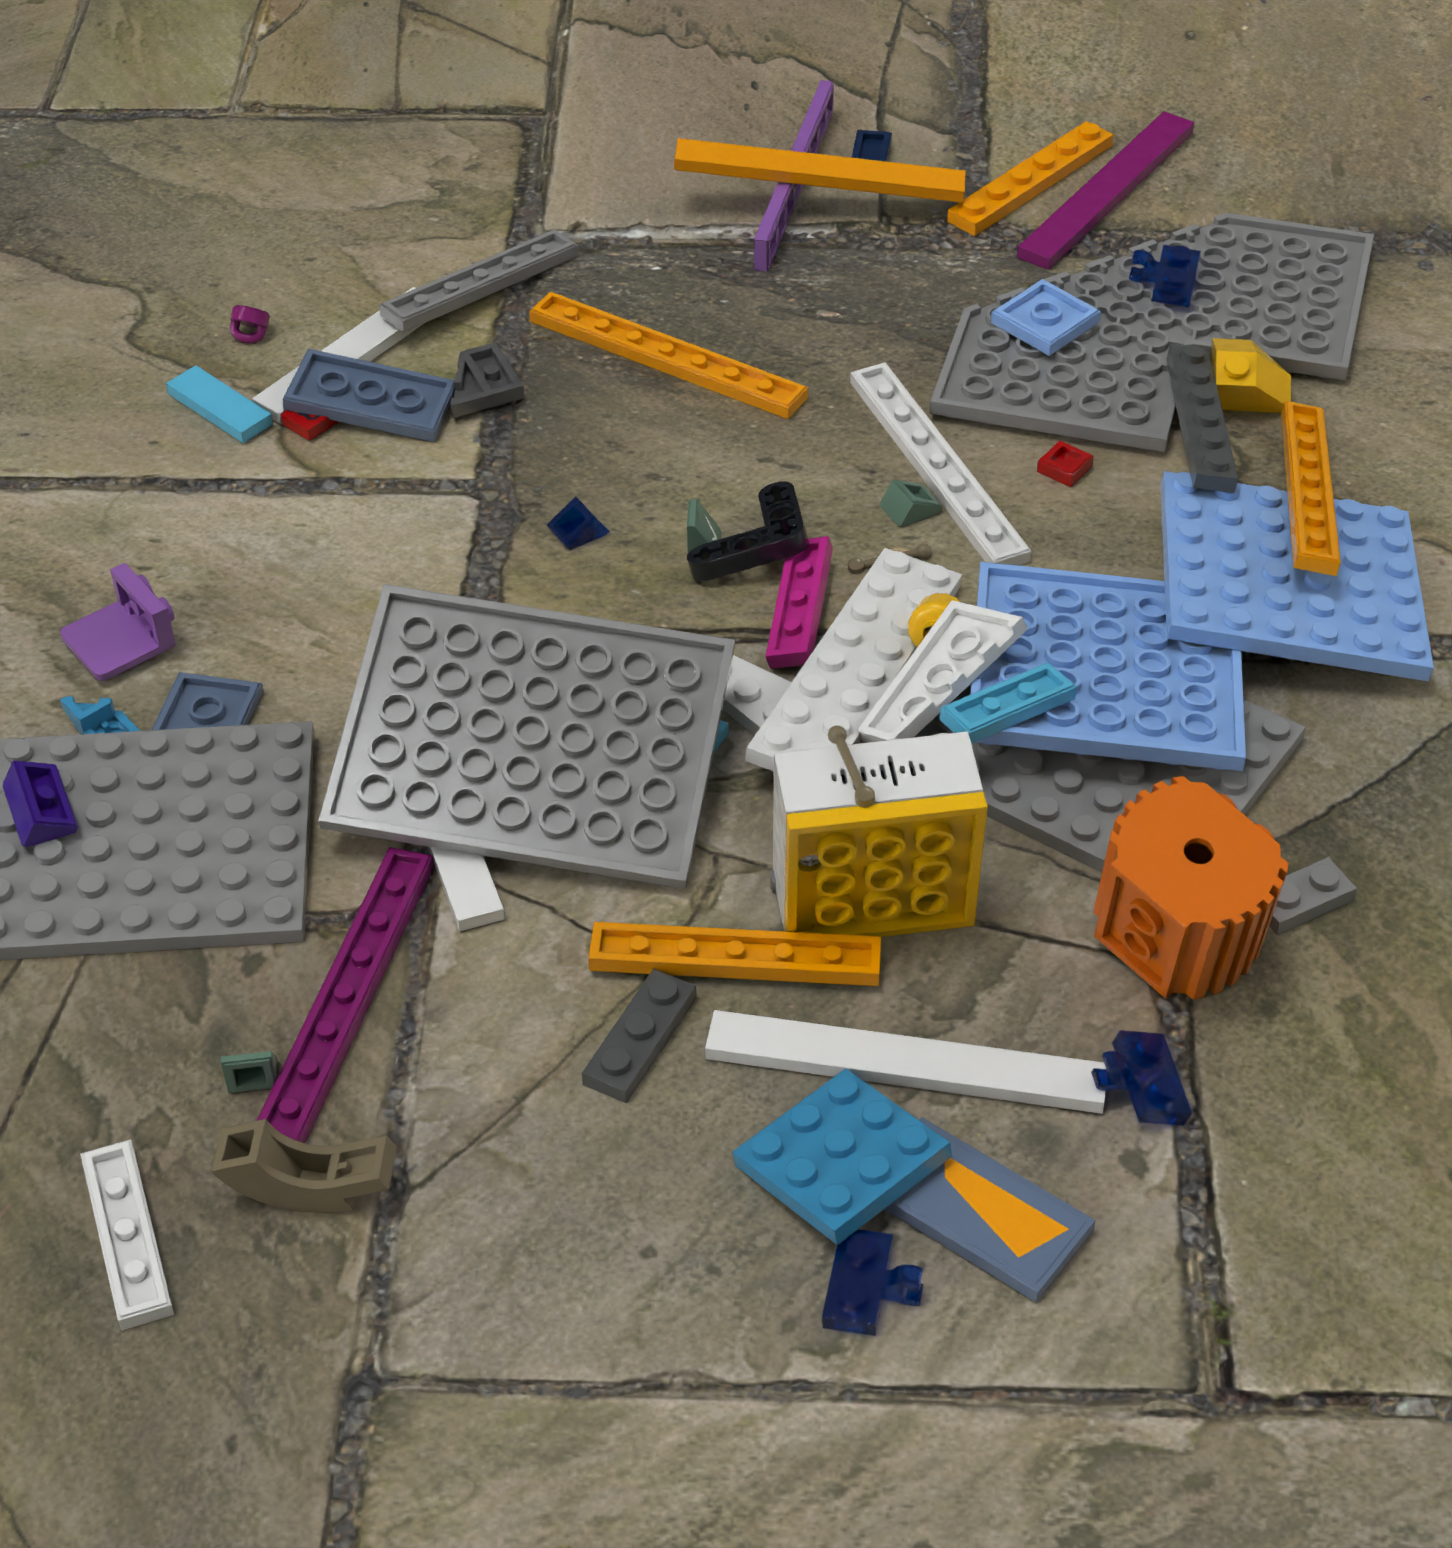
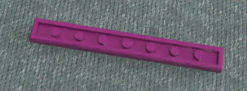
(1104, 190)
(346, 994)

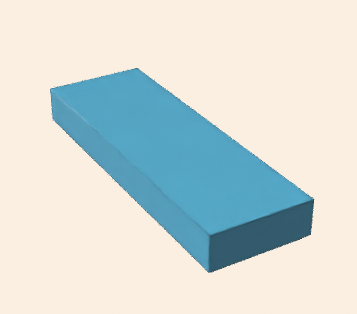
(219, 404)
(1008, 702)

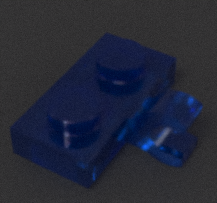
(1172, 275)
(1148, 1072)
(863, 1280)

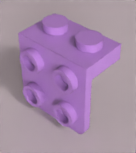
(123, 631)

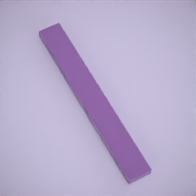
(787, 194)

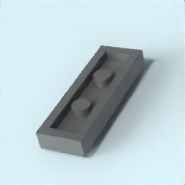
(639, 1035)

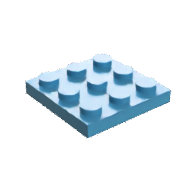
(842, 1155)

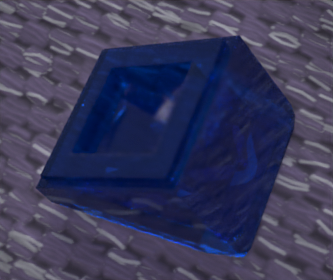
(577, 525)

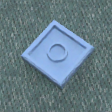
(1045, 317)

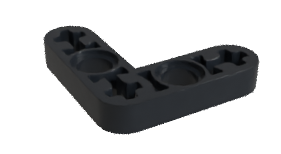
(779, 538)

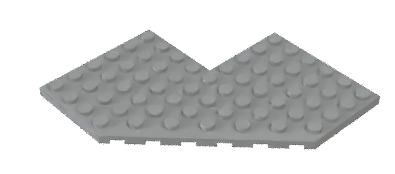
(1255, 280)

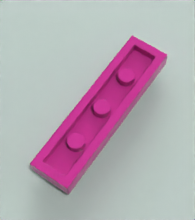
(799, 605)

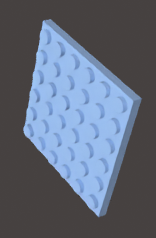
(1238, 590)
(1134, 685)

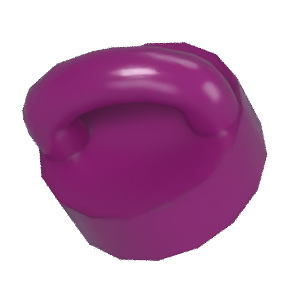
(248, 317)

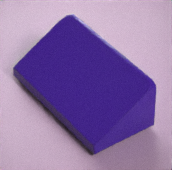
(38, 802)

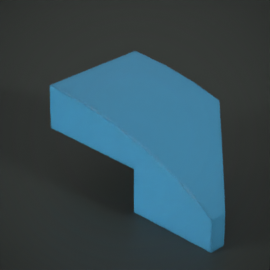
(96, 717)

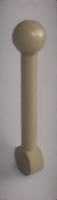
(857, 565)
(864, 794)

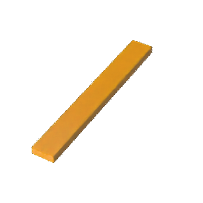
(820, 170)
(669, 355)
(1309, 489)

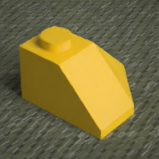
(1248, 377)

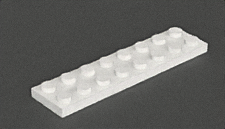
(853, 659)

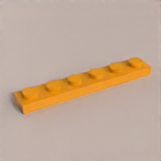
(1030, 178)
(735, 953)

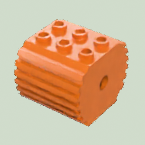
(1187, 888)

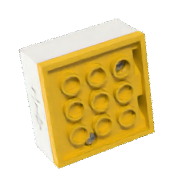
(886, 866)

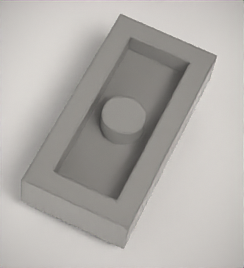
(1311, 894)

